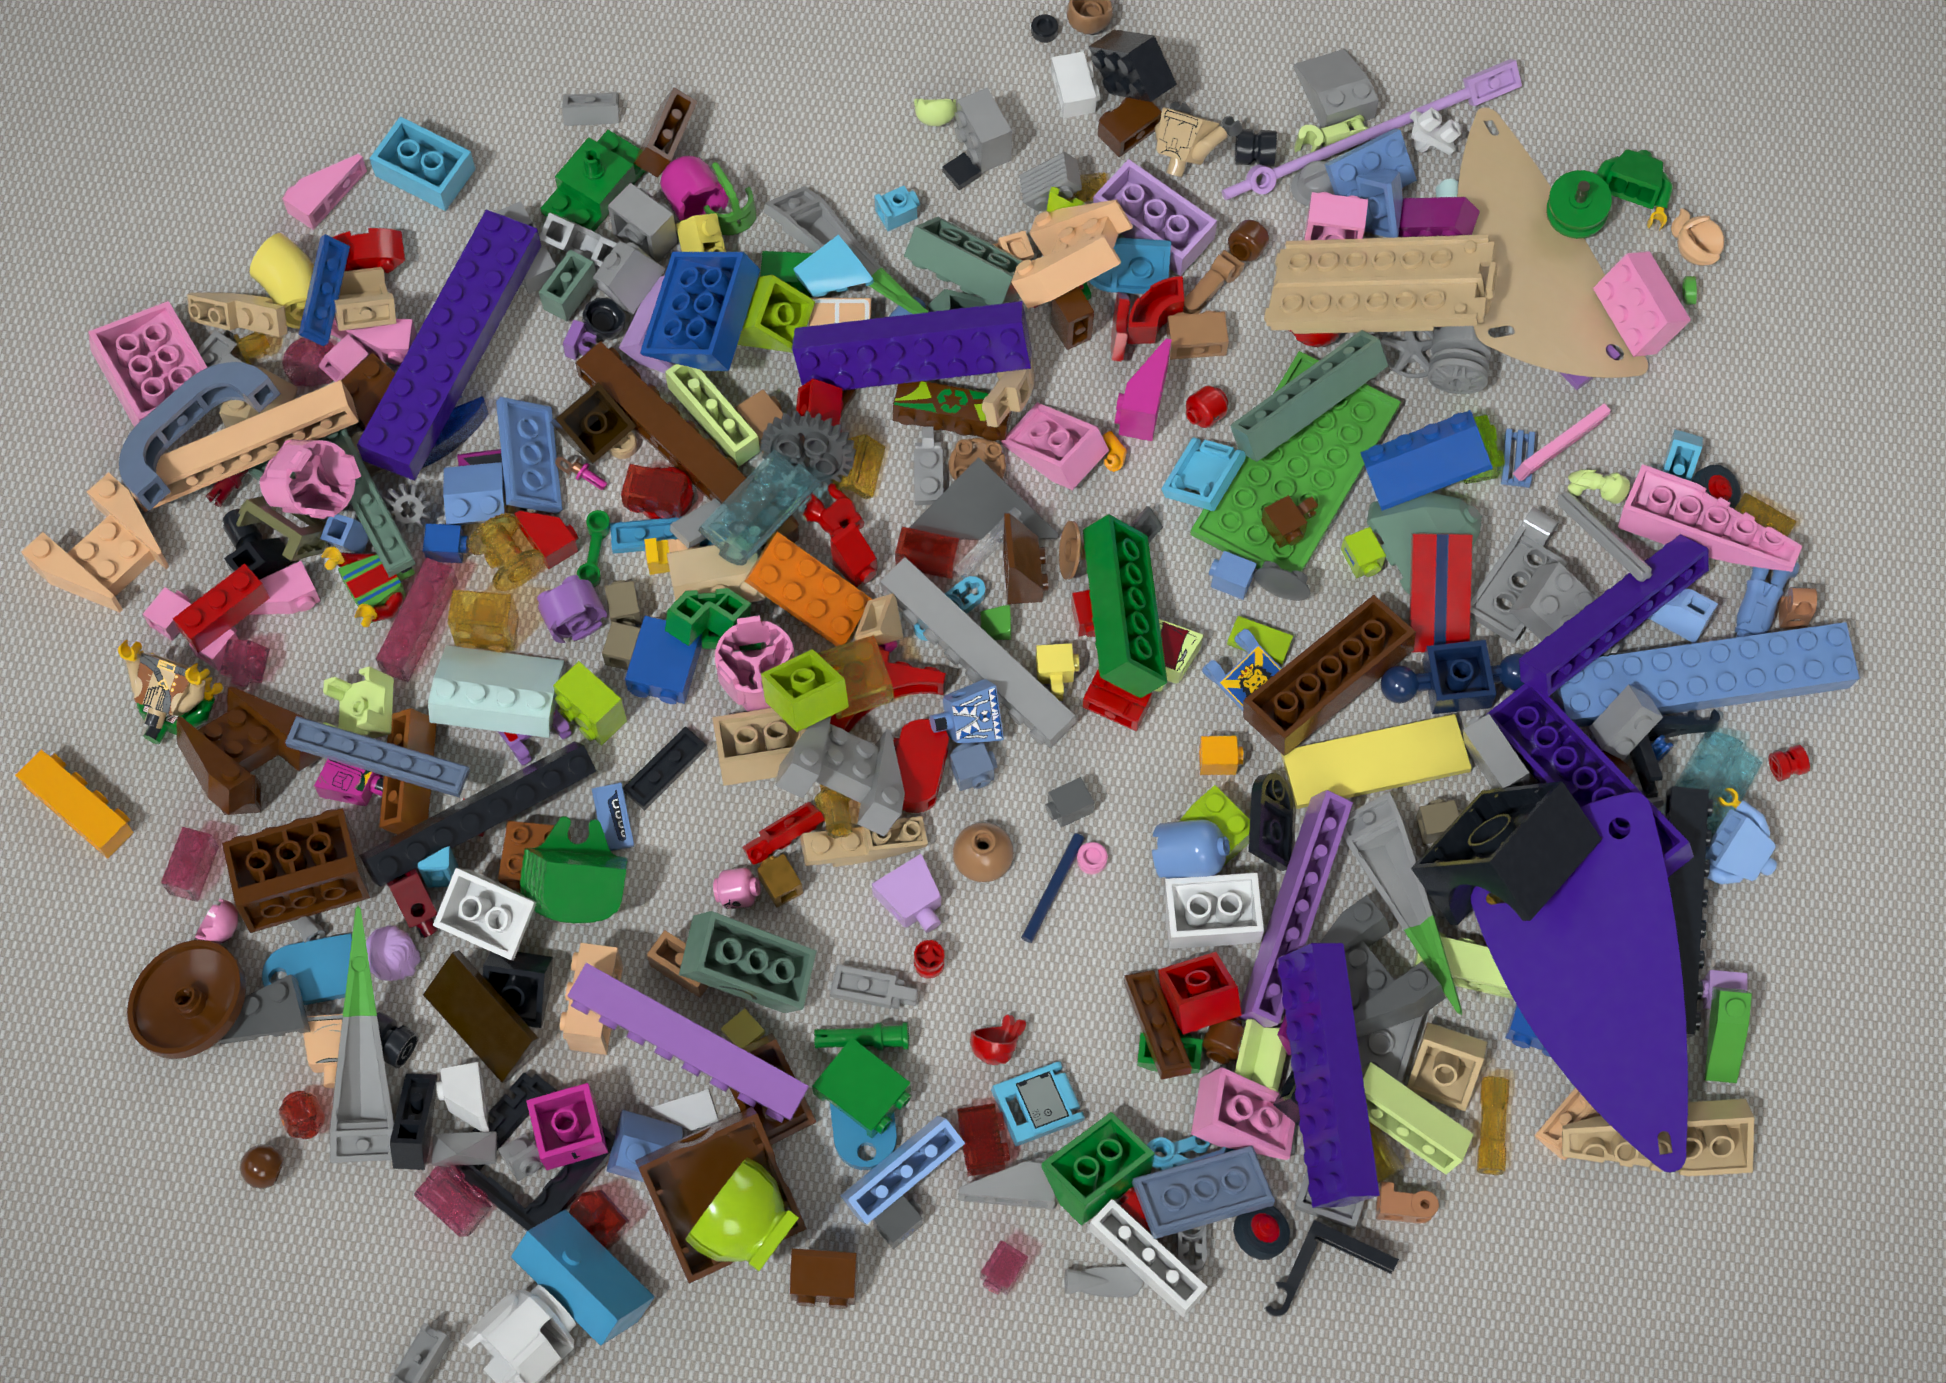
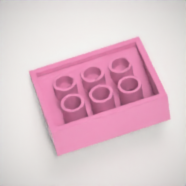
(145, 358)

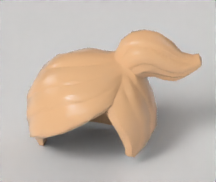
(1698, 238)

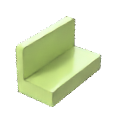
(1261, 1055)

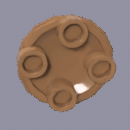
(970, 449)

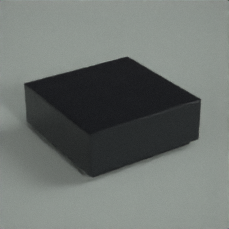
(961, 171)

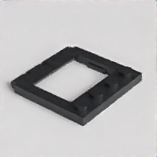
(558, 1191)

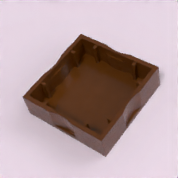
(694, 1170)

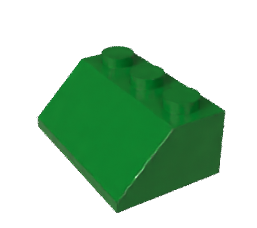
(1097, 1167)

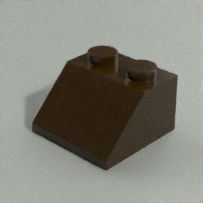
(593, 423)

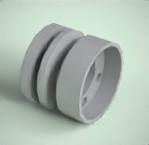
(1458, 360)

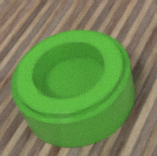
(1689, 290)

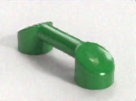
(598, 528)

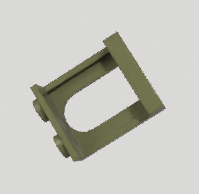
(302, 541)

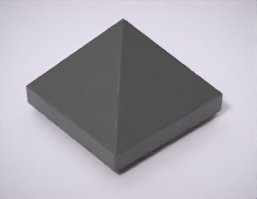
(1147, 523)

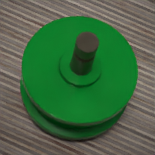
(1579, 204)

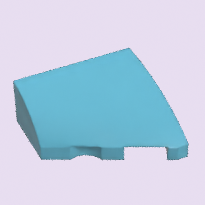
(832, 269)

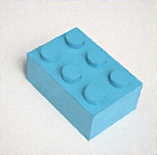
(422, 163)

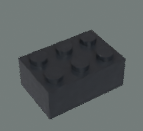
(1132, 65)

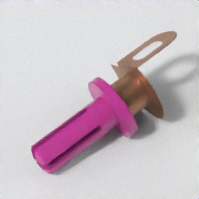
(582, 472)

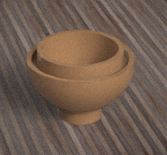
(983, 864)

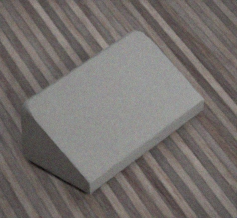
(590, 108)

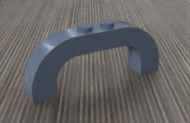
(179, 414)

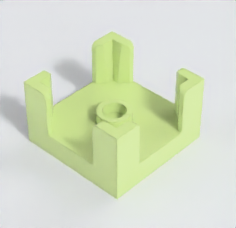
(364, 705)

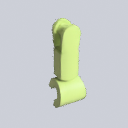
(1330, 134)

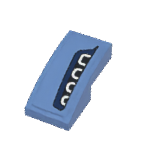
(613, 816)

